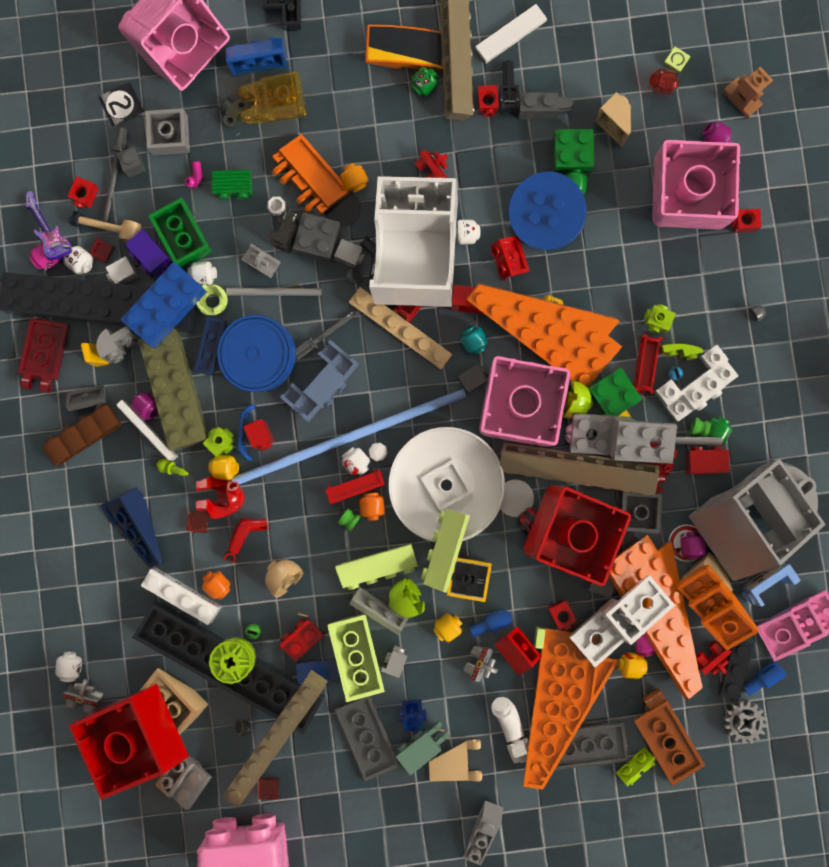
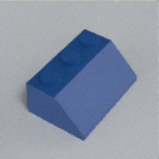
(256, 56)

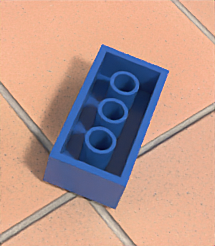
(163, 305)

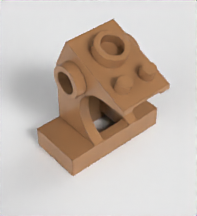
(751, 89)

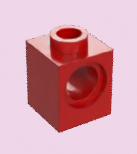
(487, 92)
(82, 185)
(754, 221)
(555, 609)

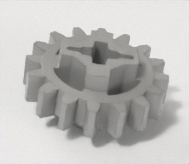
(738, 724)

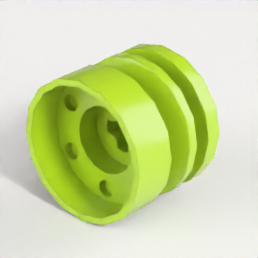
(243, 656)

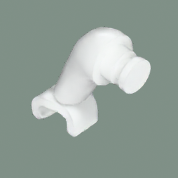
(512, 728)

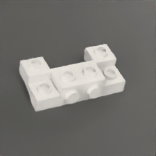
(706, 386)

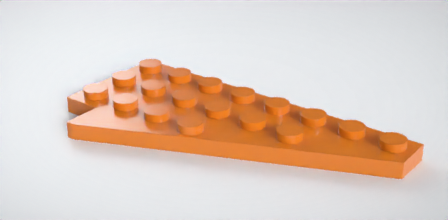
(554, 331)
(562, 700)

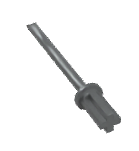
(119, 146)
(311, 343)

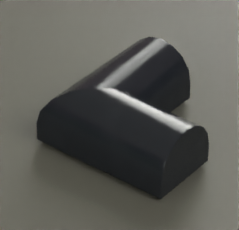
(290, 12)

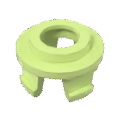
(213, 289)

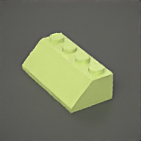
(446, 549)
(377, 565)
(355, 657)

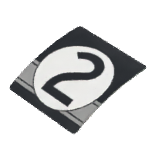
(121, 104)

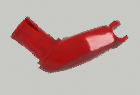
(241, 532)

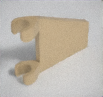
(454, 764)

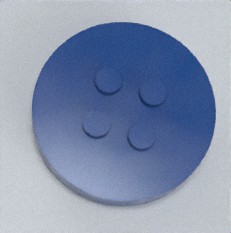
(547, 211)
(256, 353)

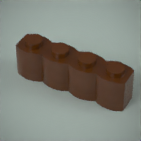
(81, 435)

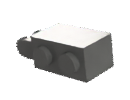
(543, 105)

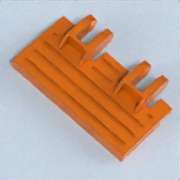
(310, 172)

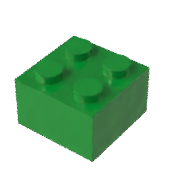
(573, 150)
(614, 394)

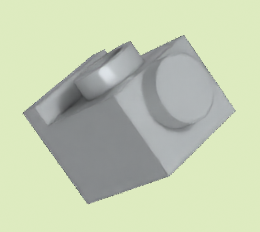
(395, 661)

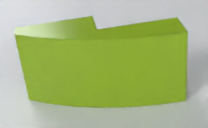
(685, 351)

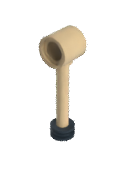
(126, 230)

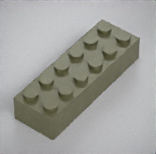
(174, 392)

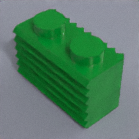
(232, 184)

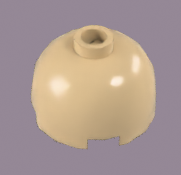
(281, 576)

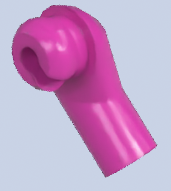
(197, 176)

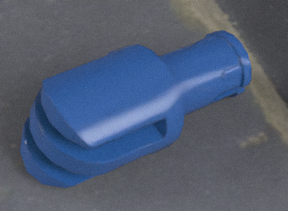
(493, 622)
(765, 678)

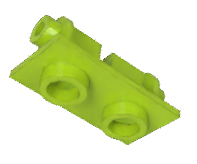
(639, 762)

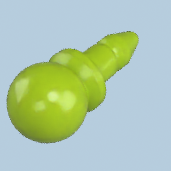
(169, 467)

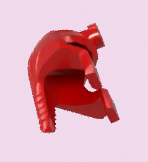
(229, 498)

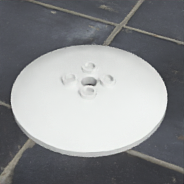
(441, 456)

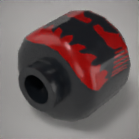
(526, 519)

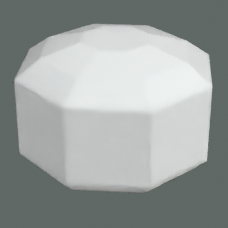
(276, 206)
(378, 452)

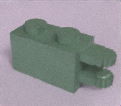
(420, 749)

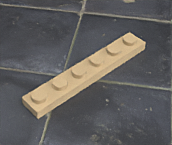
(400, 329)

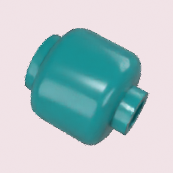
(473, 339)

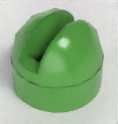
(253, 627)

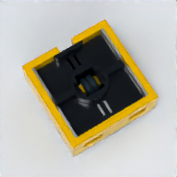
(475, 574)

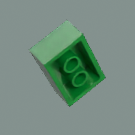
(180, 233)

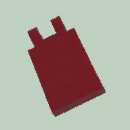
(42, 353)

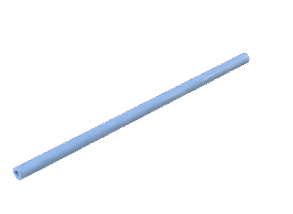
(350, 436)

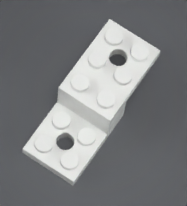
(621, 620)

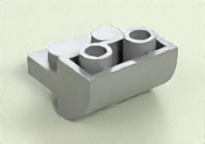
(111, 345)
(184, 782)

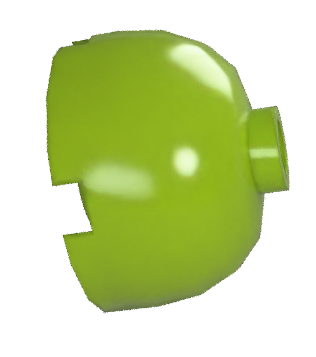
(577, 400)
(405, 599)

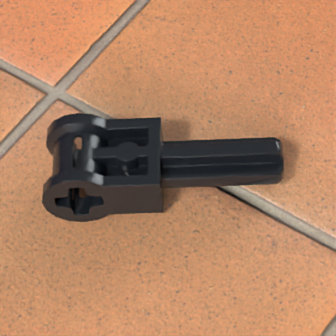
(508, 91)

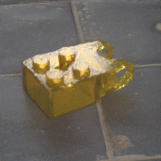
(275, 98)

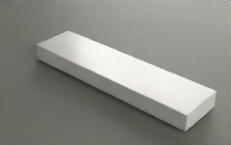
(511, 33)
(141, 424)

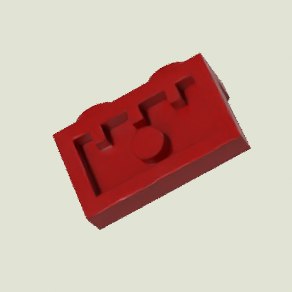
(509, 257)
(301, 639)

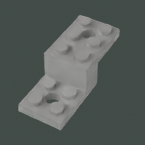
(623, 438)

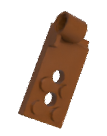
(661, 724)

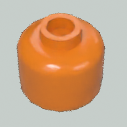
(371, 506)
(215, 585)

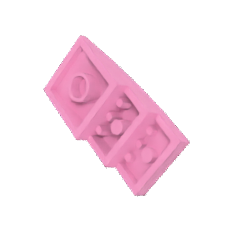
(796, 626)

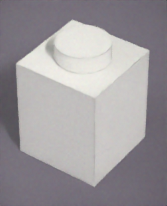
(121, 271)

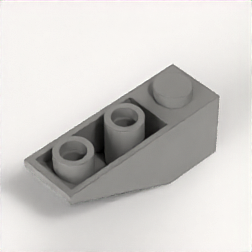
(483, 832)

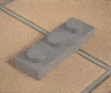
(378, 611)

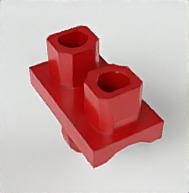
(427, 160)
(714, 662)

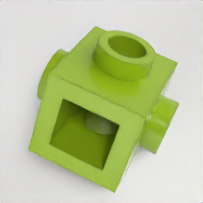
(663, 314)
(213, 444)

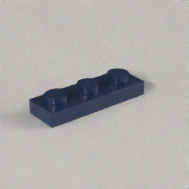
(208, 348)

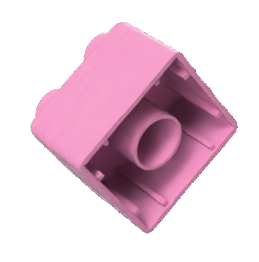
(174, 37)
(696, 184)
(524, 402)
(245, 845)

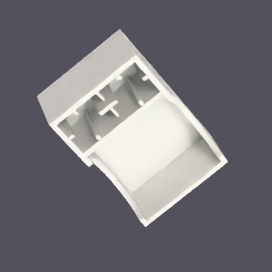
(415, 241)

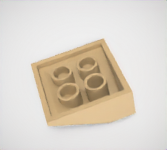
(180, 699)

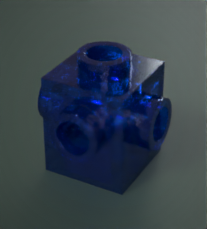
(412, 715)

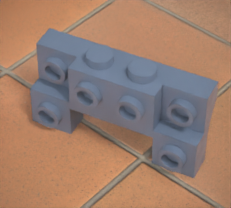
(325, 385)

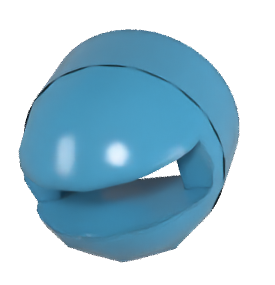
(671, 373)

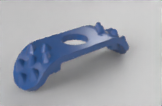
(245, 414)

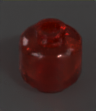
(664, 81)

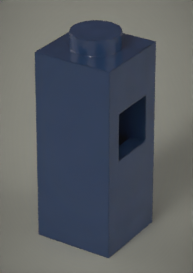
(325, 668)

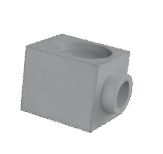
(349, 254)

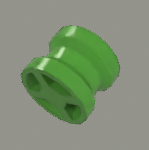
(699, 427)
(349, 519)

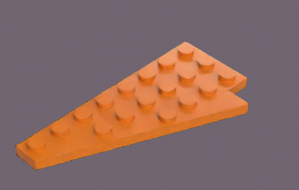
(671, 633)

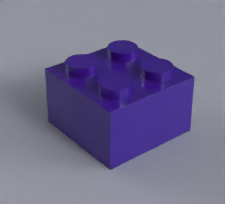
(146, 251)

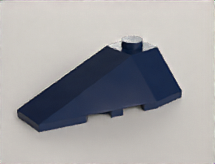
(132, 516)

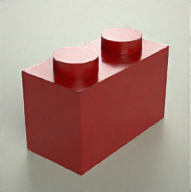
(259, 435)
(707, 461)
(518, 650)

